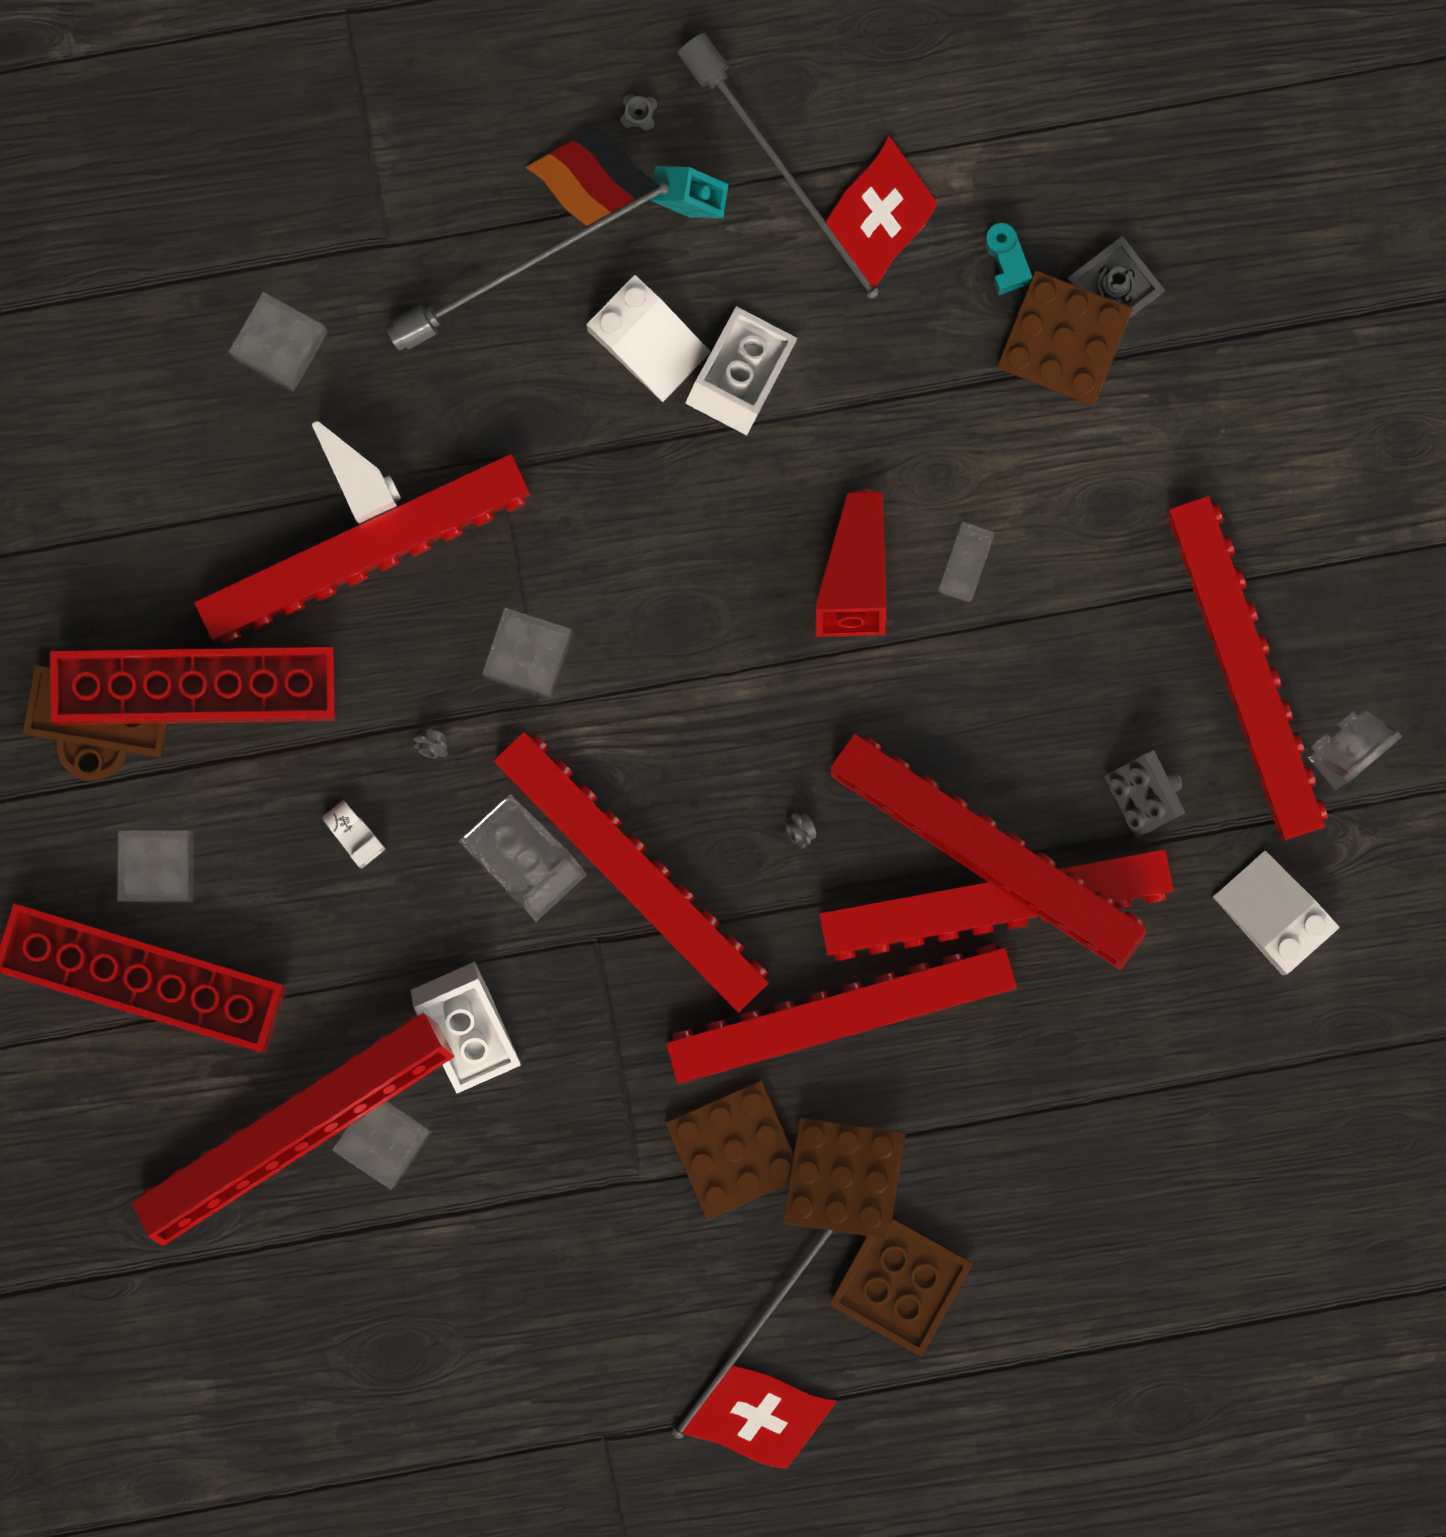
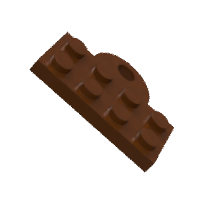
(107, 742)

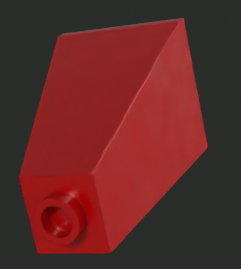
(855, 577)

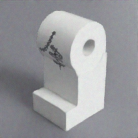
(353, 834)

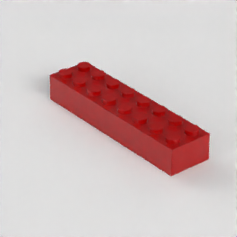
(192, 686)
(140, 978)

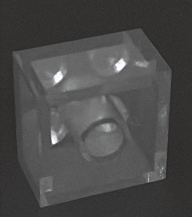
(278, 341)
(527, 653)
(155, 867)
(383, 1143)

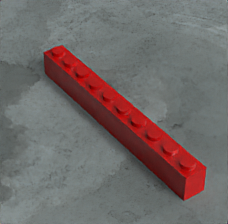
(363, 549)
(1246, 669)
(988, 851)
(631, 872)
(981, 907)
(840, 1015)
(292, 1129)

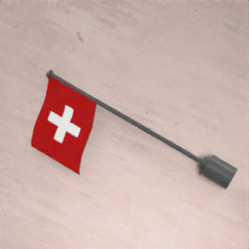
(873, 215)
(754, 1410)

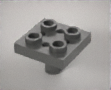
(1116, 284)
(1146, 793)

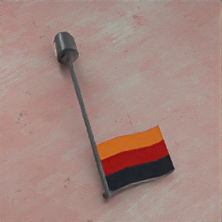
(590, 181)

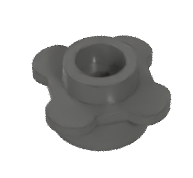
(633, 103)
(431, 743)
(800, 829)

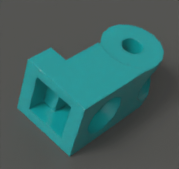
(1006, 249)

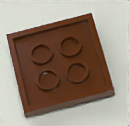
(1065, 338)
(733, 1150)
(844, 1178)
(901, 1286)

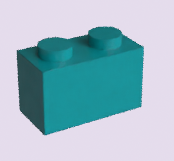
(691, 192)

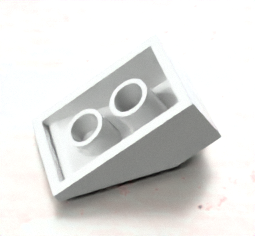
(648, 338)
(741, 370)
(360, 481)
(1276, 913)
(470, 1025)

